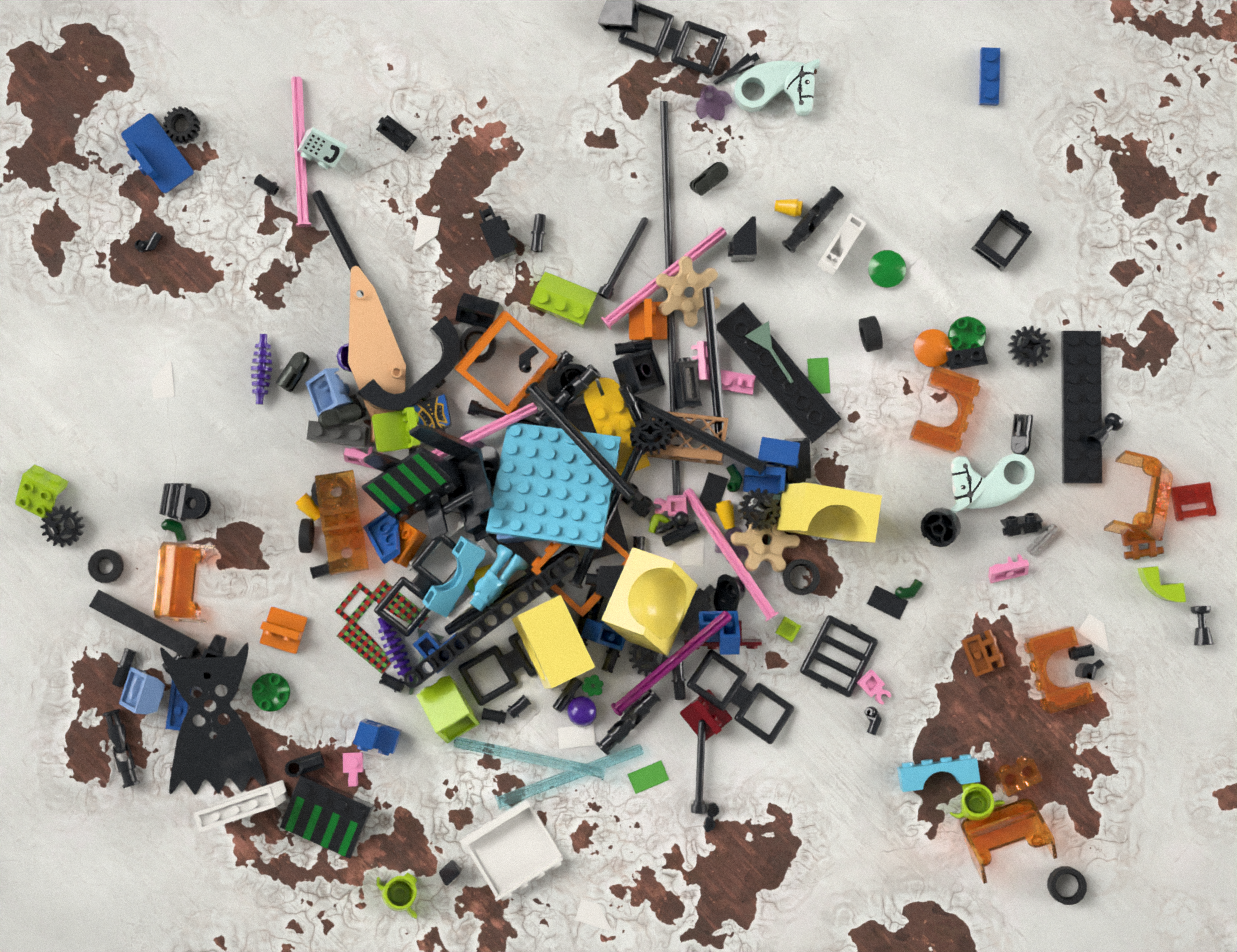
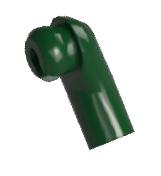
(735, 479)
(176, 527)

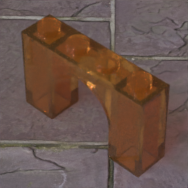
(963, 390)
(1040, 649)

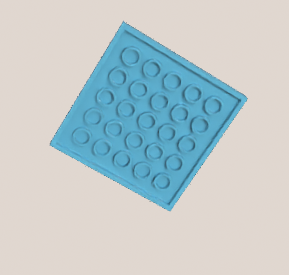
(551, 487)

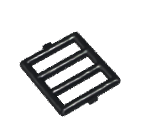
(814, 654)

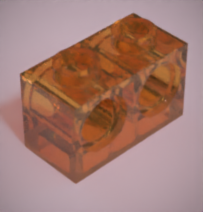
(1019, 780)

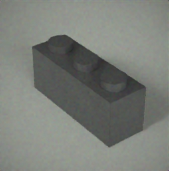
(343, 435)

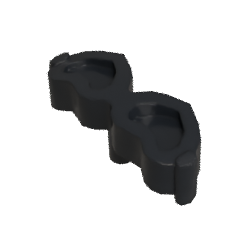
(709, 823)

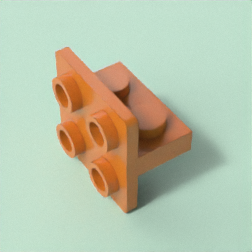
(647, 322)
(410, 542)
(283, 630)

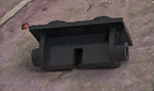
(396, 133)
(966, 358)
(642, 504)
(1030, 522)

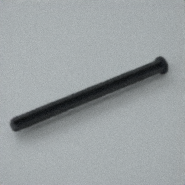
(335, 230)
(713, 355)
(702, 436)
(580, 440)
(614, 502)
(474, 613)

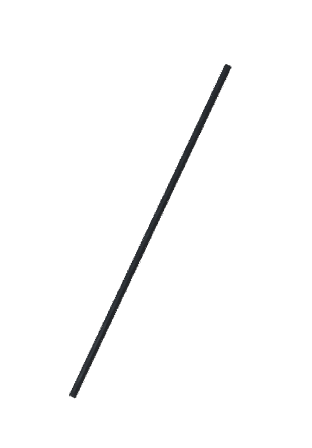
(668, 262)

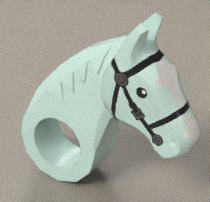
(774, 77)
(976, 492)

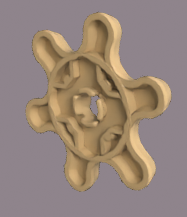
(677, 284)
(759, 551)

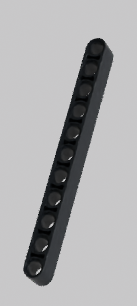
(484, 626)

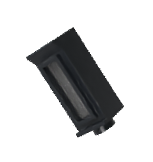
(686, 383)

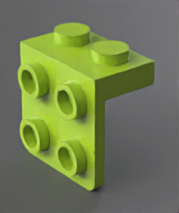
(393, 429)
(39, 490)

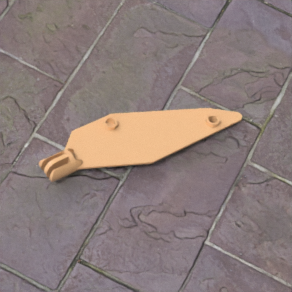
(372, 345)

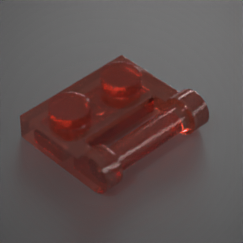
(1190, 495)

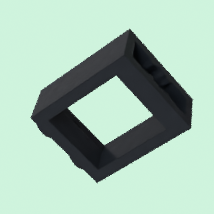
(989, 254)

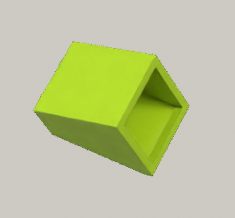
(447, 709)

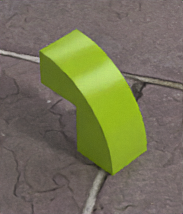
(1169, 592)

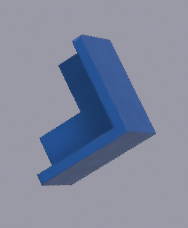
(779, 452)
(771, 479)

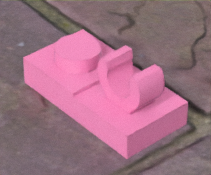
(703, 360)
(737, 382)
(356, 456)
(1008, 570)

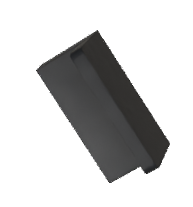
(476, 310)

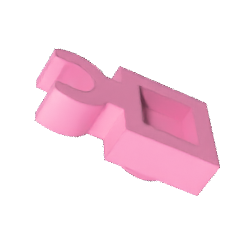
(673, 504)
(873, 686)

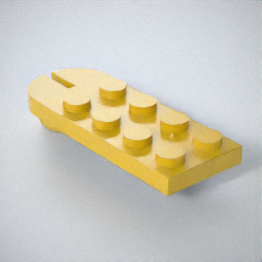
(612, 419)

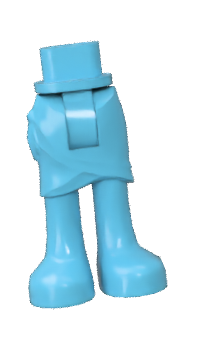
(490, 586)

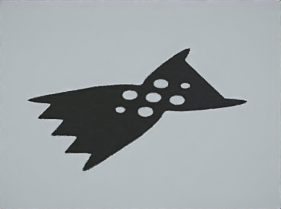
(196, 754)

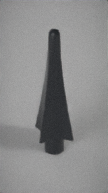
(744, 64)

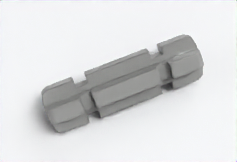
(1042, 539)

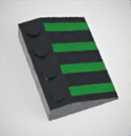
(413, 484)
(326, 815)

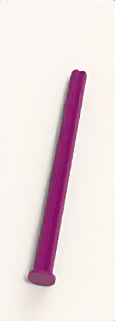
(671, 663)

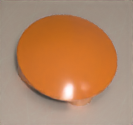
(931, 347)

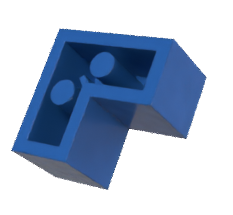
(602, 634)
(727, 636)
(429, 643)
(377, 736)

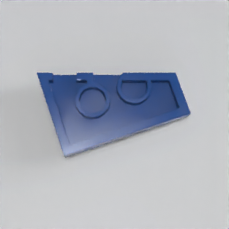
(384, 536)

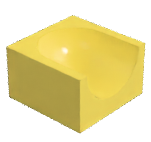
(829, 512)
(650, 601)
(553, 642)

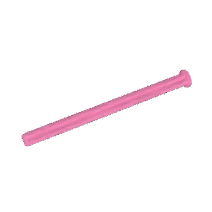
(300, 163)
(651, 287)
(495, 426)
(730, 555)

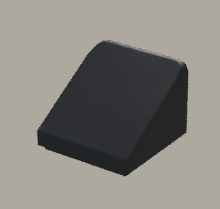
(449, 872)

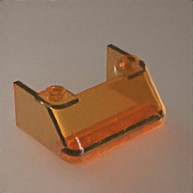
(1148, 524)
(177, 581)
(1004, 827)

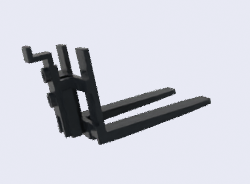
(467, 500)

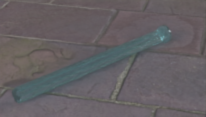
(530, 757)
(565, 777)

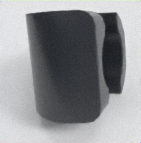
(1087, 670)

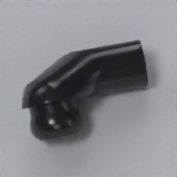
(148, 245)

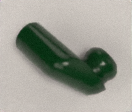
(910, 592)

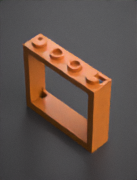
(480, 345)
(551, 550)

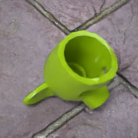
(976, 802)
(399, 893)

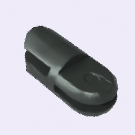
(709, 178)
(293, 371)
(339, 416)

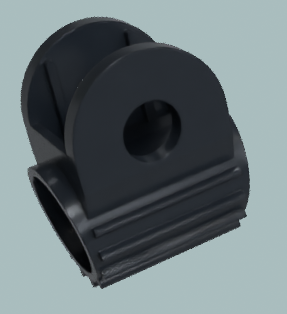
(177, 500)

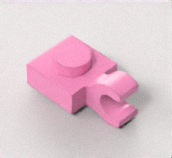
(353, 764)

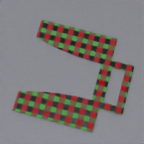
(358, 638)

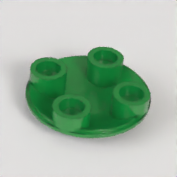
(887, 268)
(967, 333)
(271, 692)

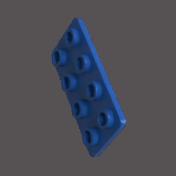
(156, 153)

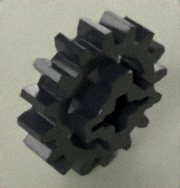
(1029, 353)
(650, 436)
(759, 517)
(54, 523)
(638, 663)

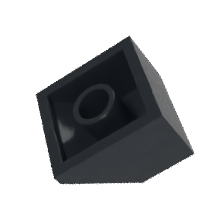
(744, 243)
(639, 371)

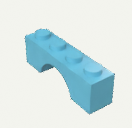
(443, 597)
(914, 776)

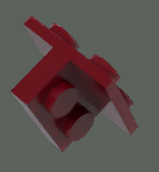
(702, 709)

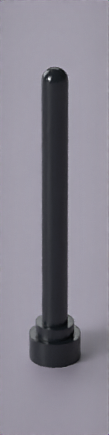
(606, 290)
(476, 409)
(699, 805)

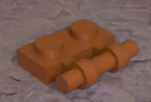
(1135, 553)
(977, 654)

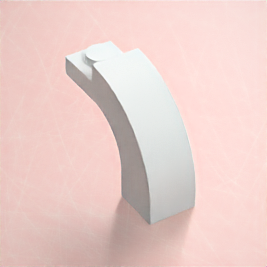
(841, 244)

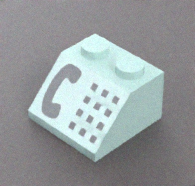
(321, 148)

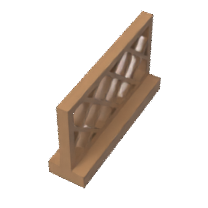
(691, 454)

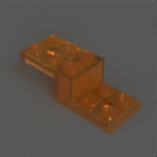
(341, 522)

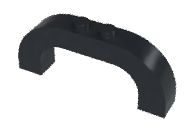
(450, 344)

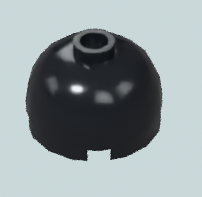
(940, 527)

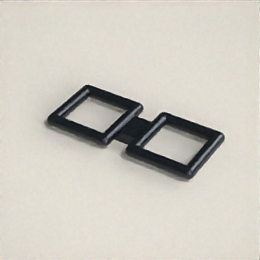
(675, 40)
(419, 587)
(509, 663)
(740, 696)

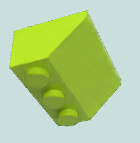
(563, 299)

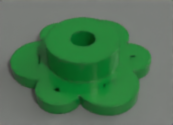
(597, 690)

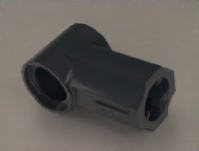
(306, 764)

